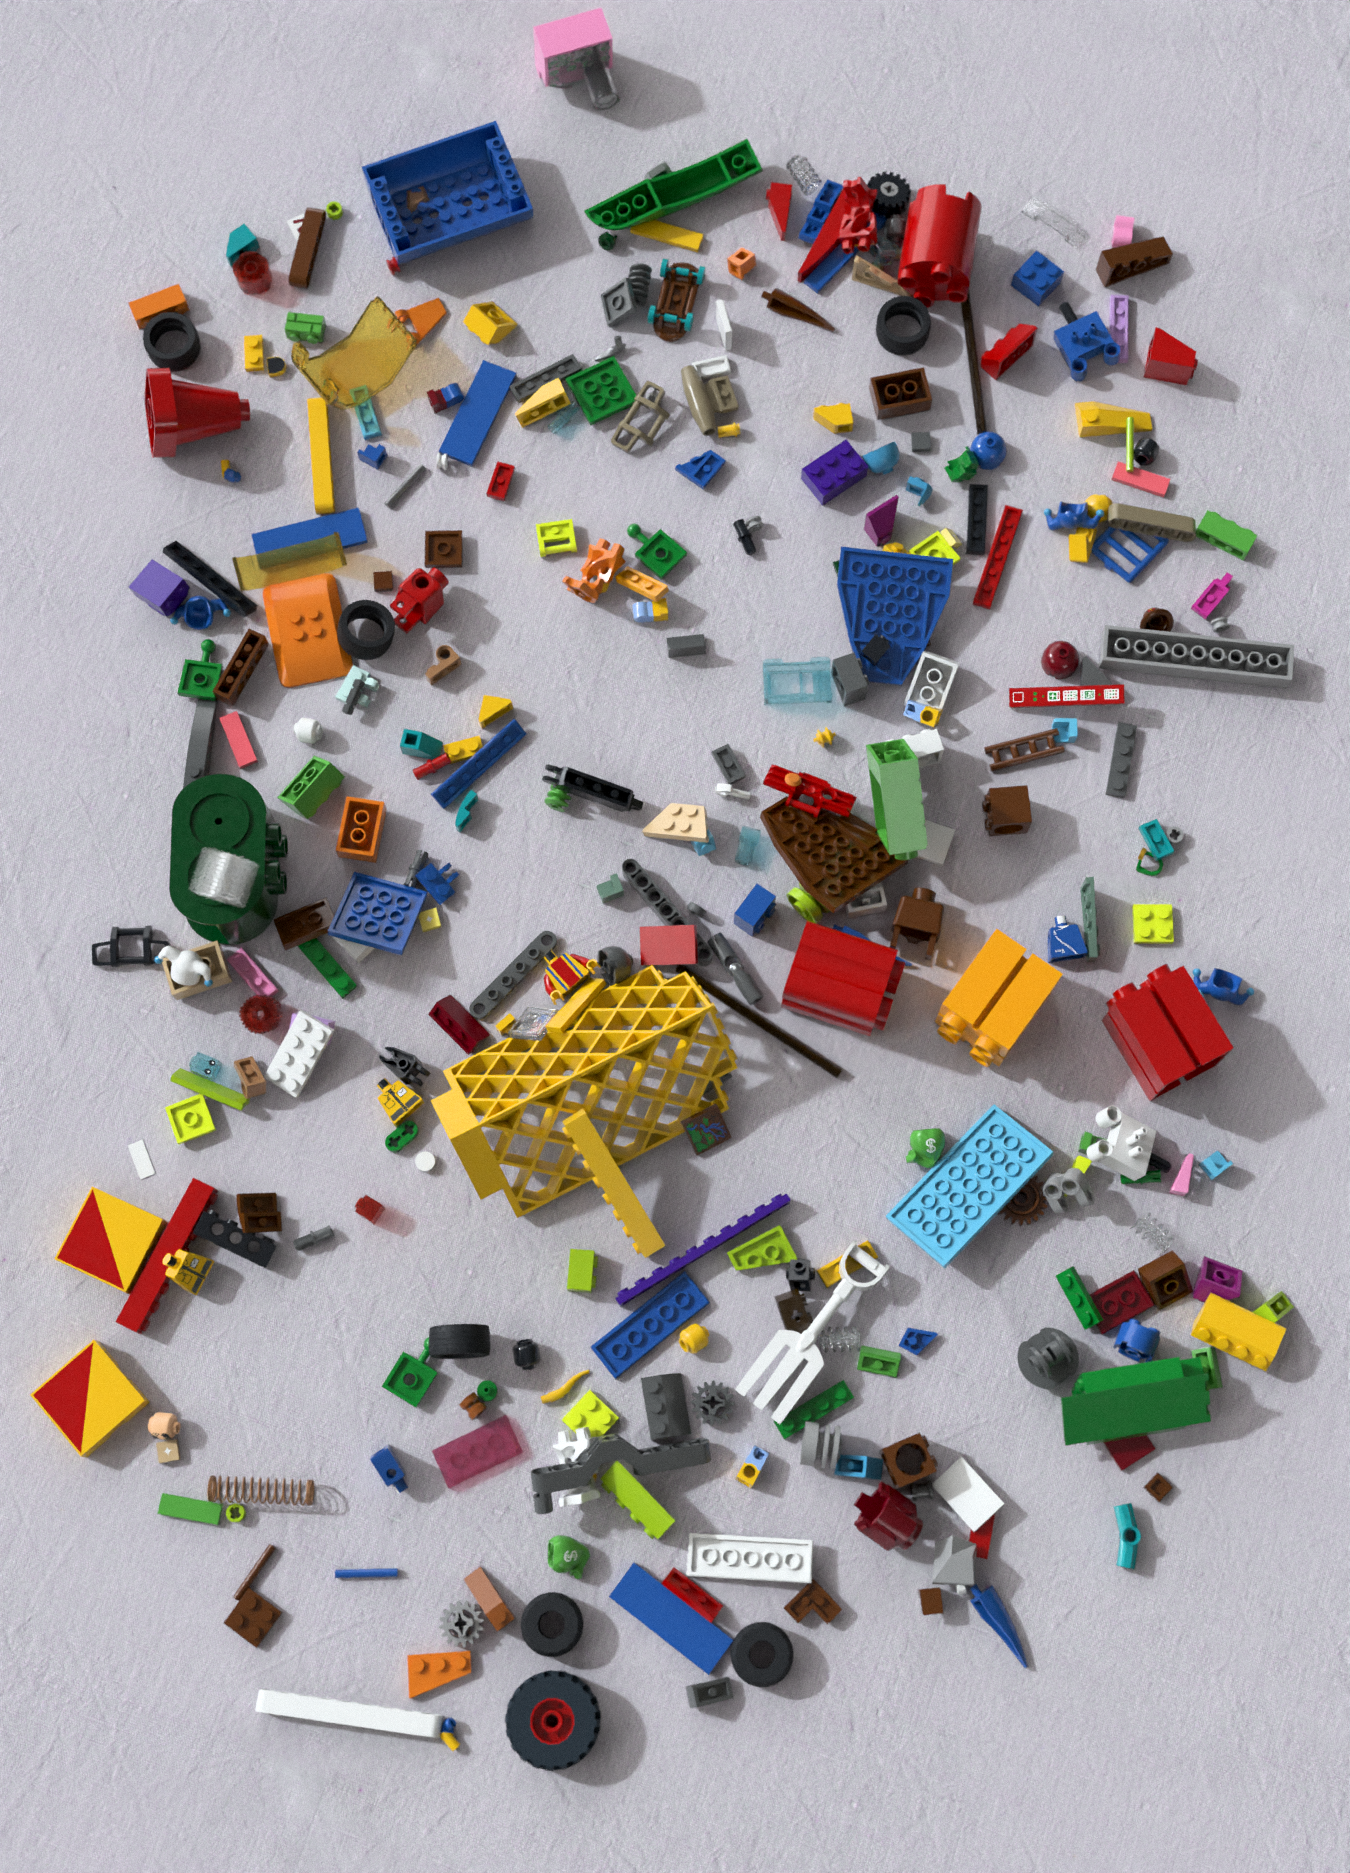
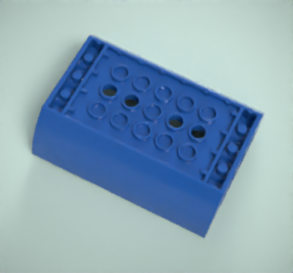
(451, 173)

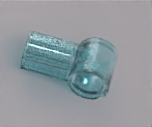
(748, 841)

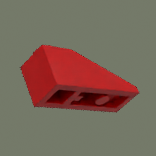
(779, 205)

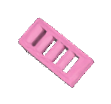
(1182, 1181)

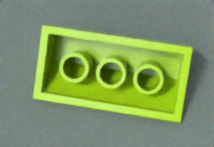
(637, 1500)

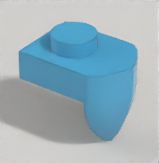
(920, 488)

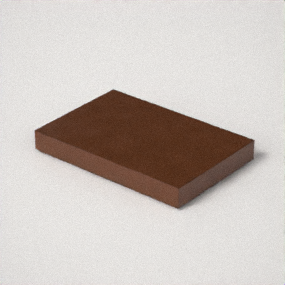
(304, 923)

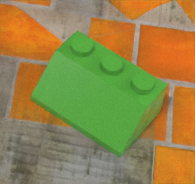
(311, 787)

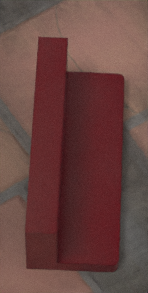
(458, 1023)

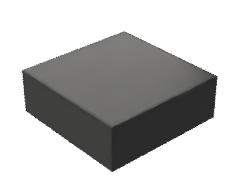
(920, 441)

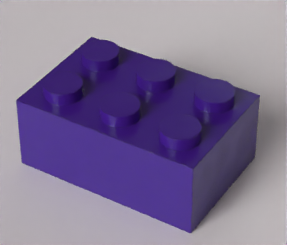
(834, 472)

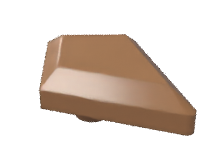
(415, 198)

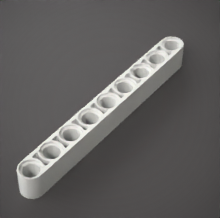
(349, 1713)

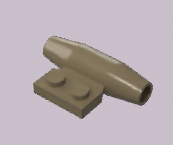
(707, 398)

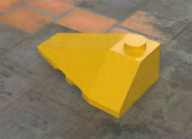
(1107, 419)

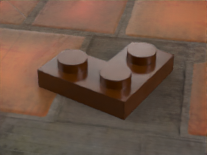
(814, 1598)

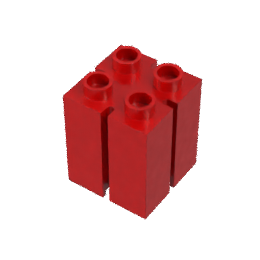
(1165, 1030)

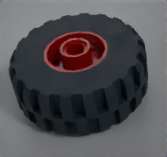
(538, 1740)

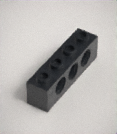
(241, 1249)

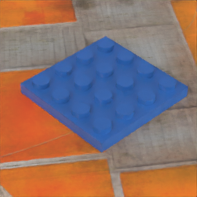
(377, 913)

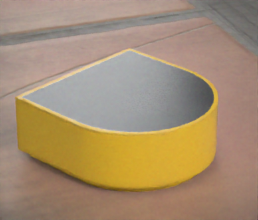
(276, 366)

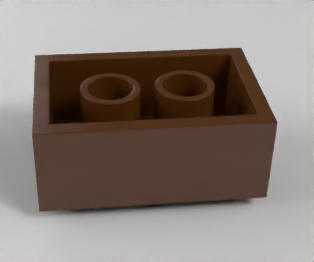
(900, 393)

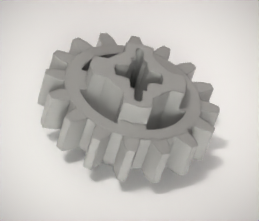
(470, 1622)

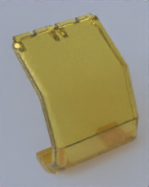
(361, 361)

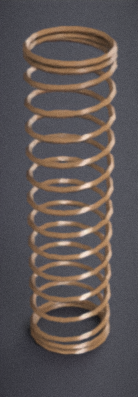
(211, 1491)

